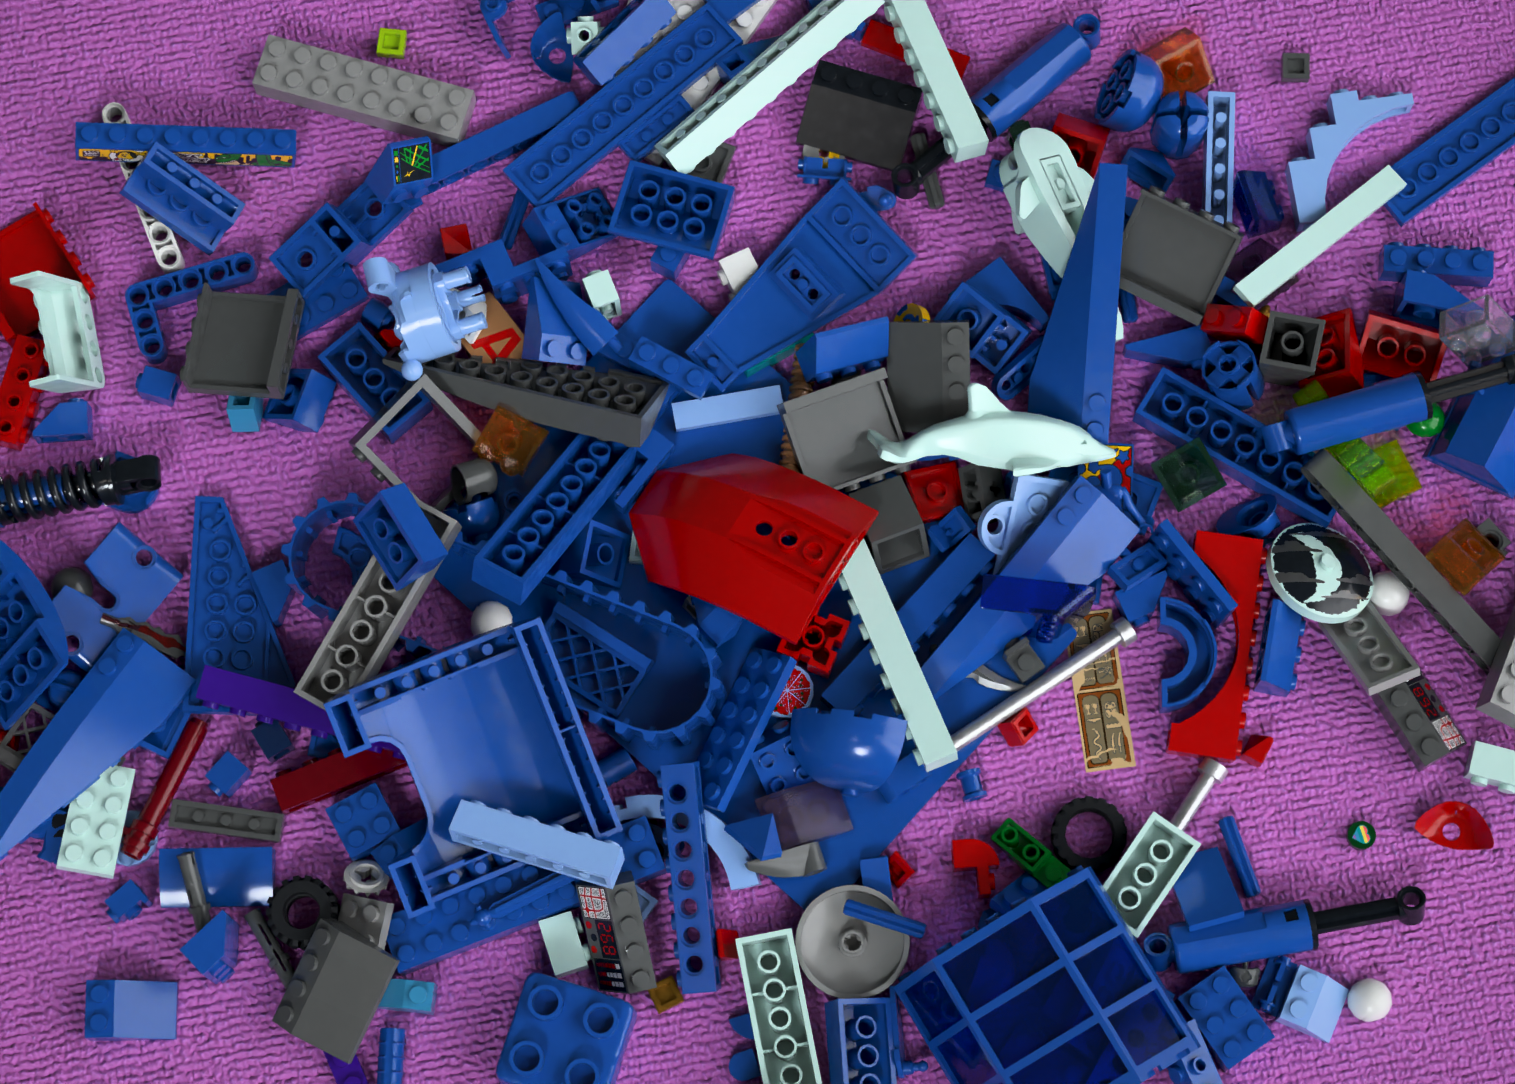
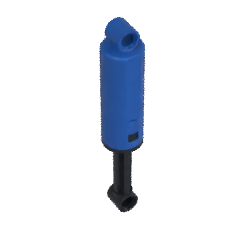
(1013, 93)
(1377, 408)
(1273, 932)

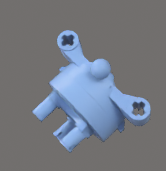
(425, 309)

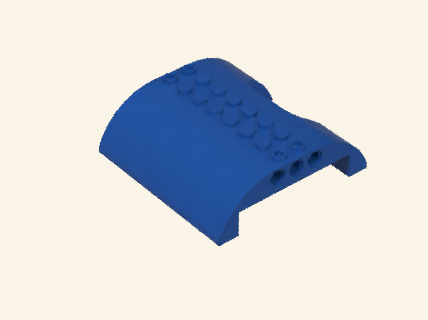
(484, 727)

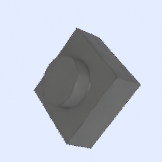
(1295, 67)

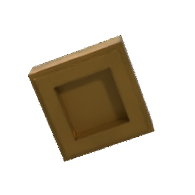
(666, 995)

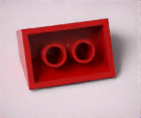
(1400, 346)

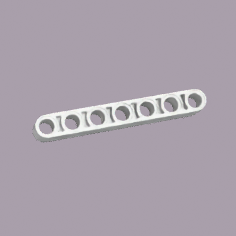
(169, 246)

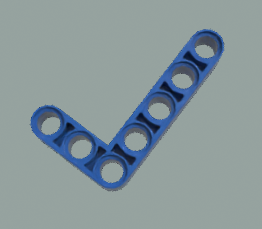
(181, 294)

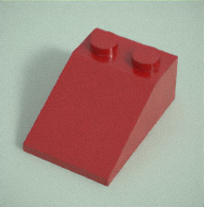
(1339, 358)

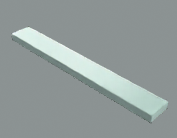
(1319, 236)

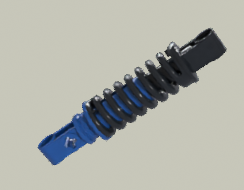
(63, 490)

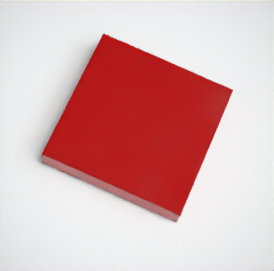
(934, 490)

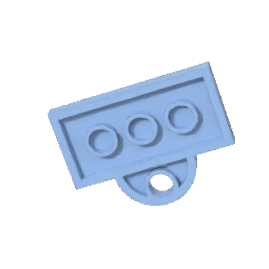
(1018, 515)

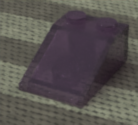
(806, 814)

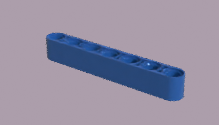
(500, 141)

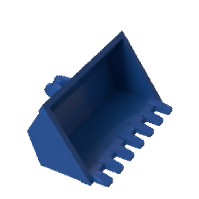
(1479, 436)

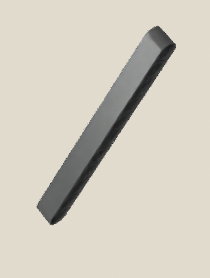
(1402, 558)

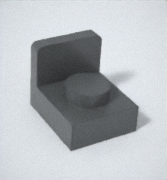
(1022, 659)

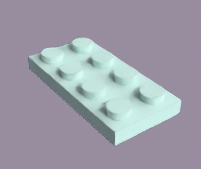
(97, 825)

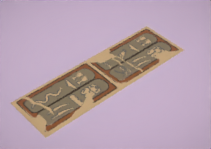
(1101, 700)

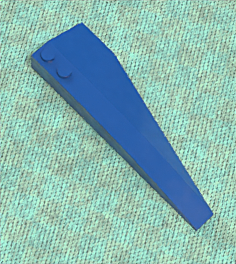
(1078, 348)
(1069, 545)
(107, 715)

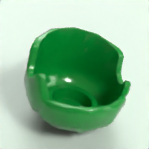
(1429, 427)

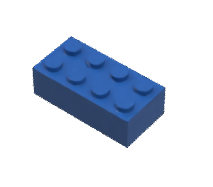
(359, 370)

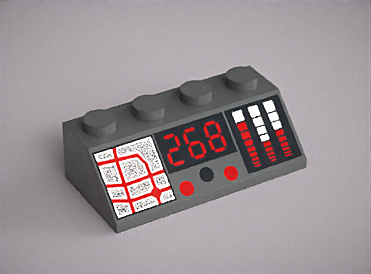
(1419, 721)
(616, 936)

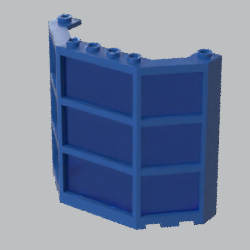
(1047, 996)

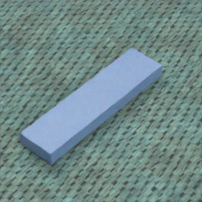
(727, 408)

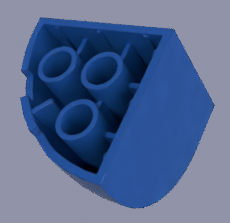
(847, 749)

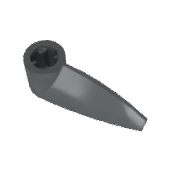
(794, 862)

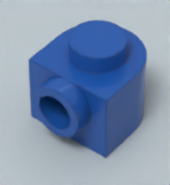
(377, 316)

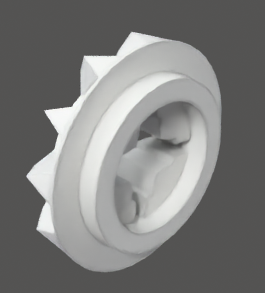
(360, 870)

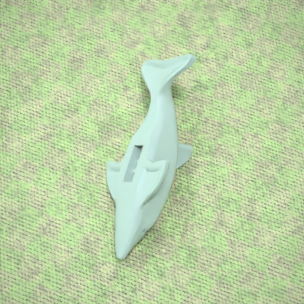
(998, 439)

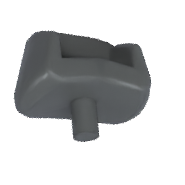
(1245, 977)

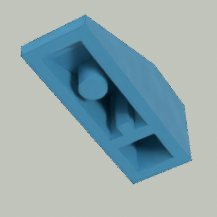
(245, 413)
(410, 996)

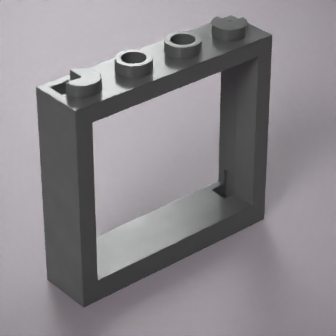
(389, 410)

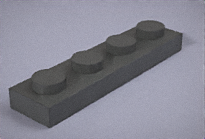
(226, 821)

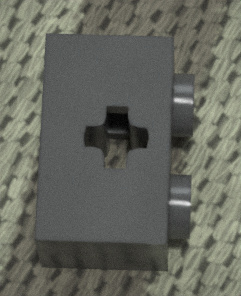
(980, 488)

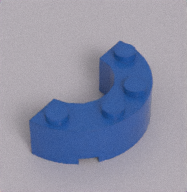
(1199, 649)

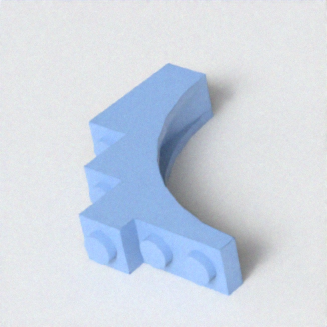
(1347, 119)

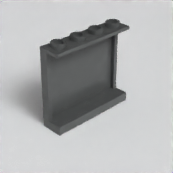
(1175, 254)
(242, 343)
(832, 428)

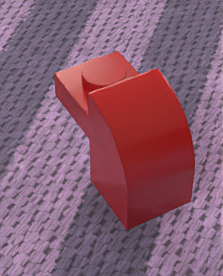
(978, 857)

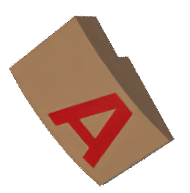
(499, 339)

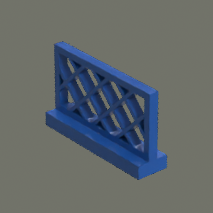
(609, 643)

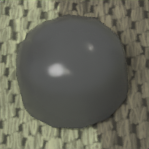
(74, 578)

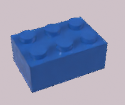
(1224, 1018)

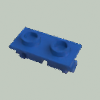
(814, 172)
(1274, 985)

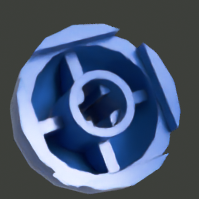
(476, 517)

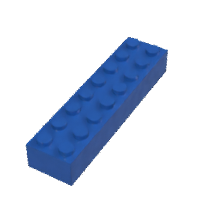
(1234, 441)
(551, 516)

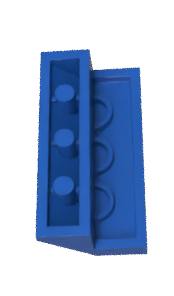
(182, 198)

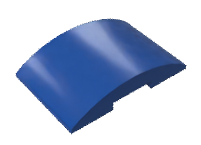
(30, 638)

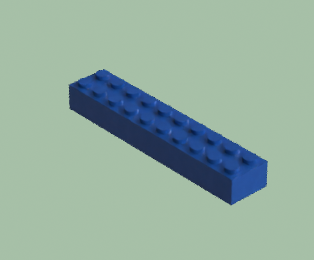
(447, 928)

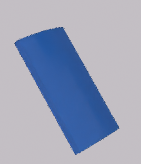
(227, 874)

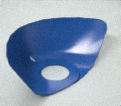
(549, 36)

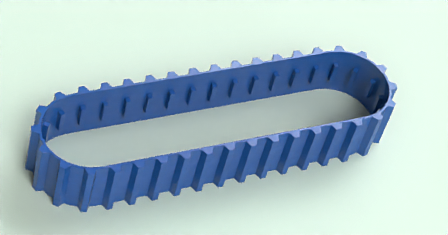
(327, 513)

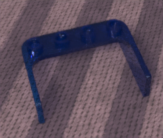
(1054, 604)

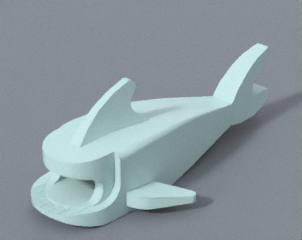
(1047, 196)

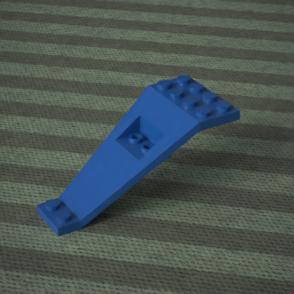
(838, 250)

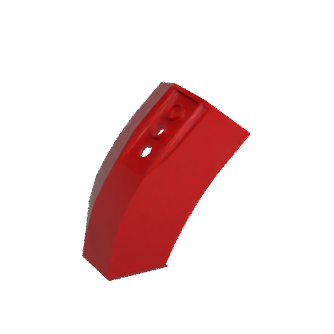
(702, 538)

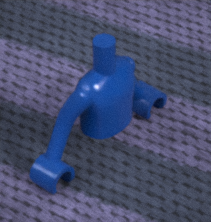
(1118, 495)

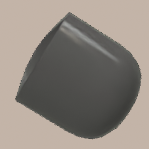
(478, 478)

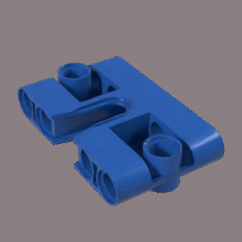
(135, 589)

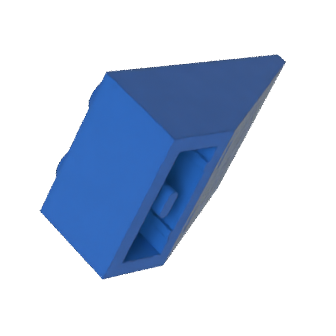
(572, 222)

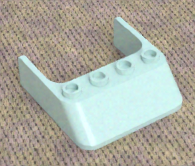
(67, 333)

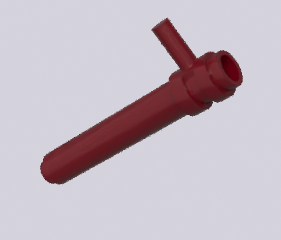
(145, 826)

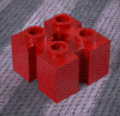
(820, 656)

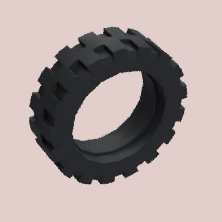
(1093, 805)

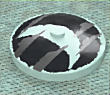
(1319, 573)

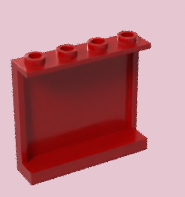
(27, 248)

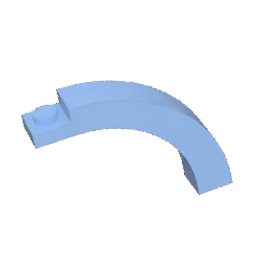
(729, 850)

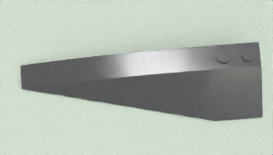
(596, 404)

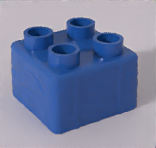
(565, 1035)

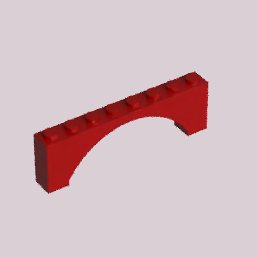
(1216, 727)

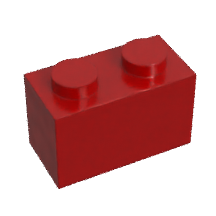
(1234, 323)

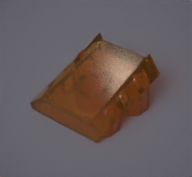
(510, 441)

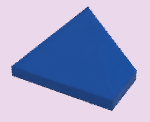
(1148, 168)
(757, 836)

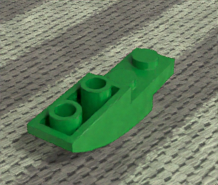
(1029, 854)

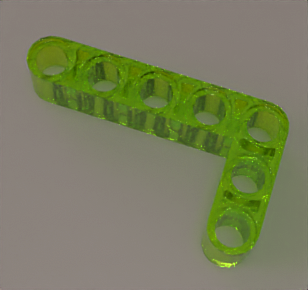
(1354, 454)

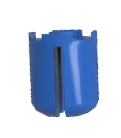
(1172, 117)
(1233, 373)

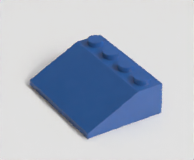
(672, 210)

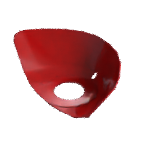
(1473, 828)

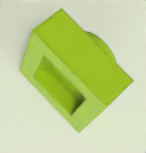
(391, 43)

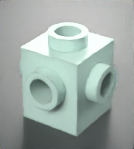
(575, 33)

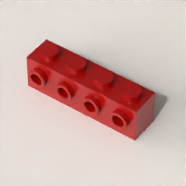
(17, 399)

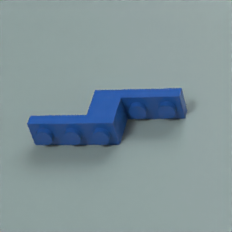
(658, 362)
(654, 452)

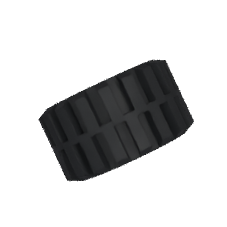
(286, 896)

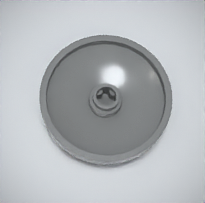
(846, 953)

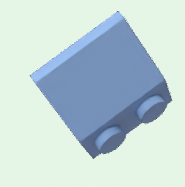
(1312, 1004)

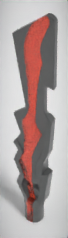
(164, 643)

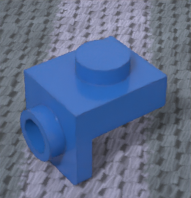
(951, 529)

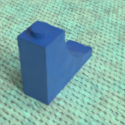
(1006, 289)

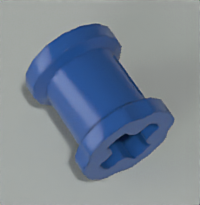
(971, 785)

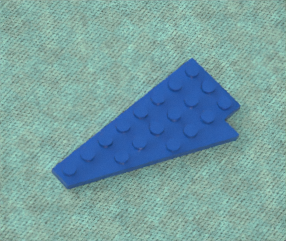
(225, 609)

